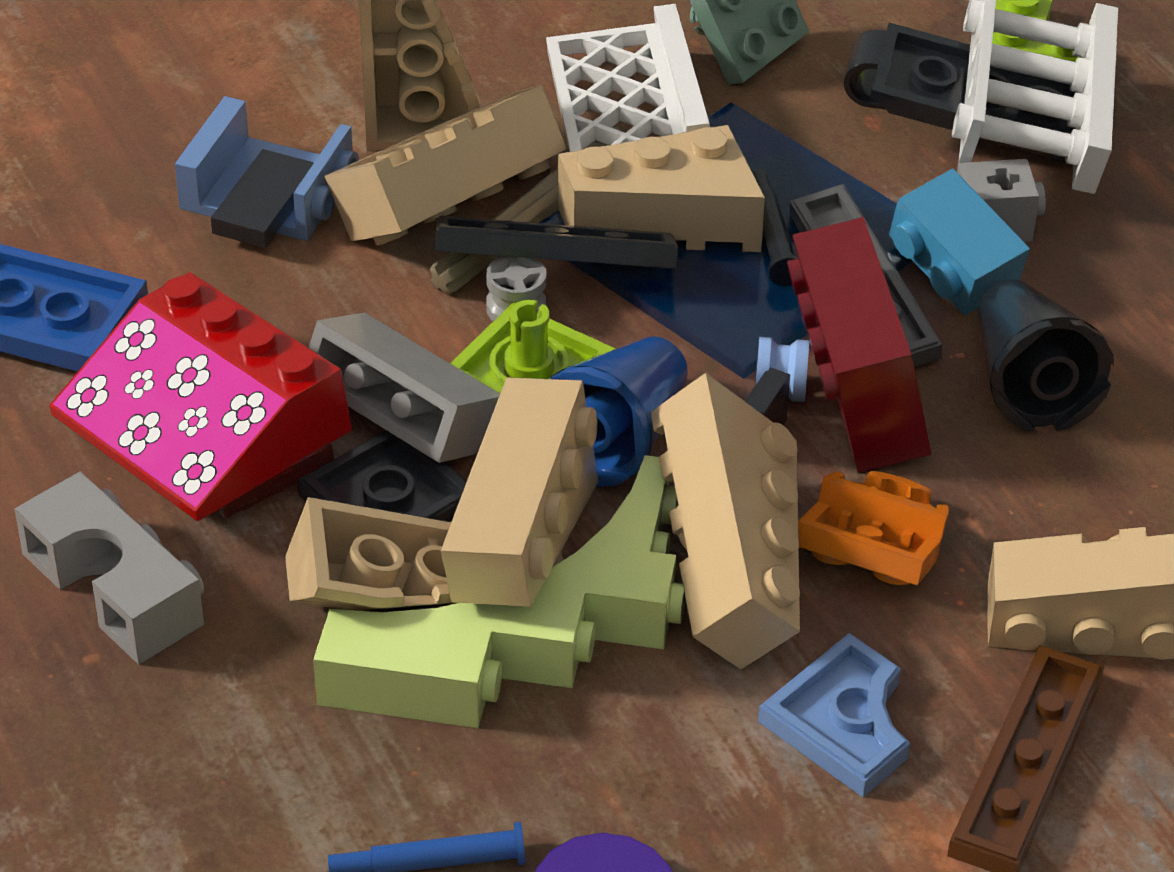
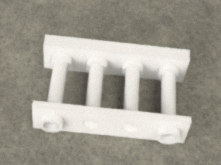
(1090, 76)

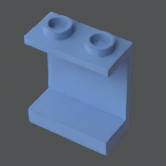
(224, 153)

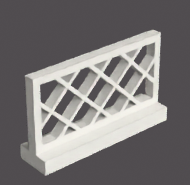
(669, 87)

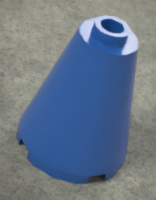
(624, 391)

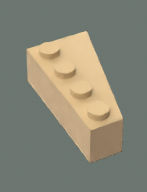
(446, 166)
(522, 493)

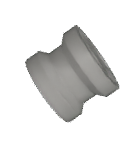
(512, 281)

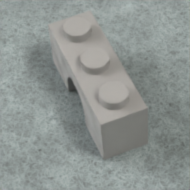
(144, 591)

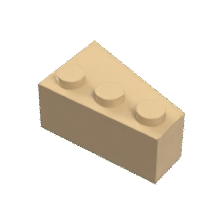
(668, 184)

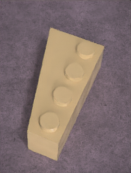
(733, 519)
(1084, 595)

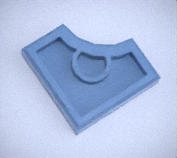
(840, 715)

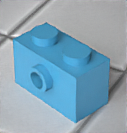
(957, 240)

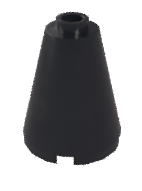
(1041, 358)

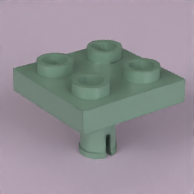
(747, 32)

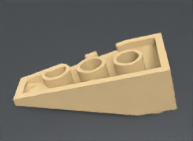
(410, 71)
(366, 558)

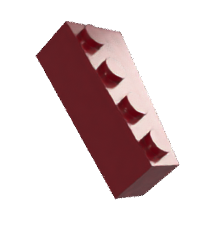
(859, 344)

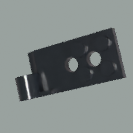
(927, 80)

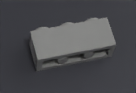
(406, 386)

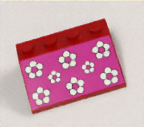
(203, 397)

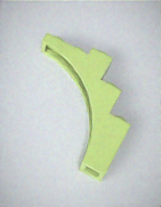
(453, 657)

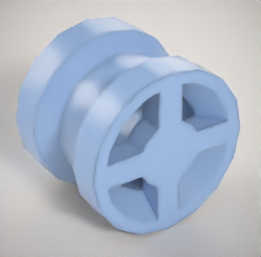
(788, 359)

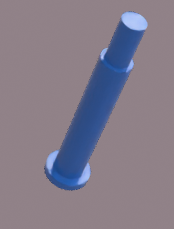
(434, 853)

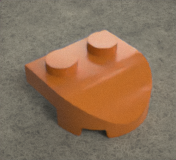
(875, 526)

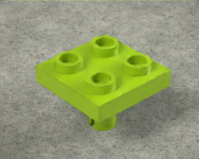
(525, 346)

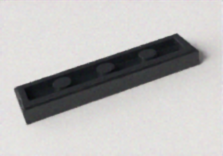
(555, 242)

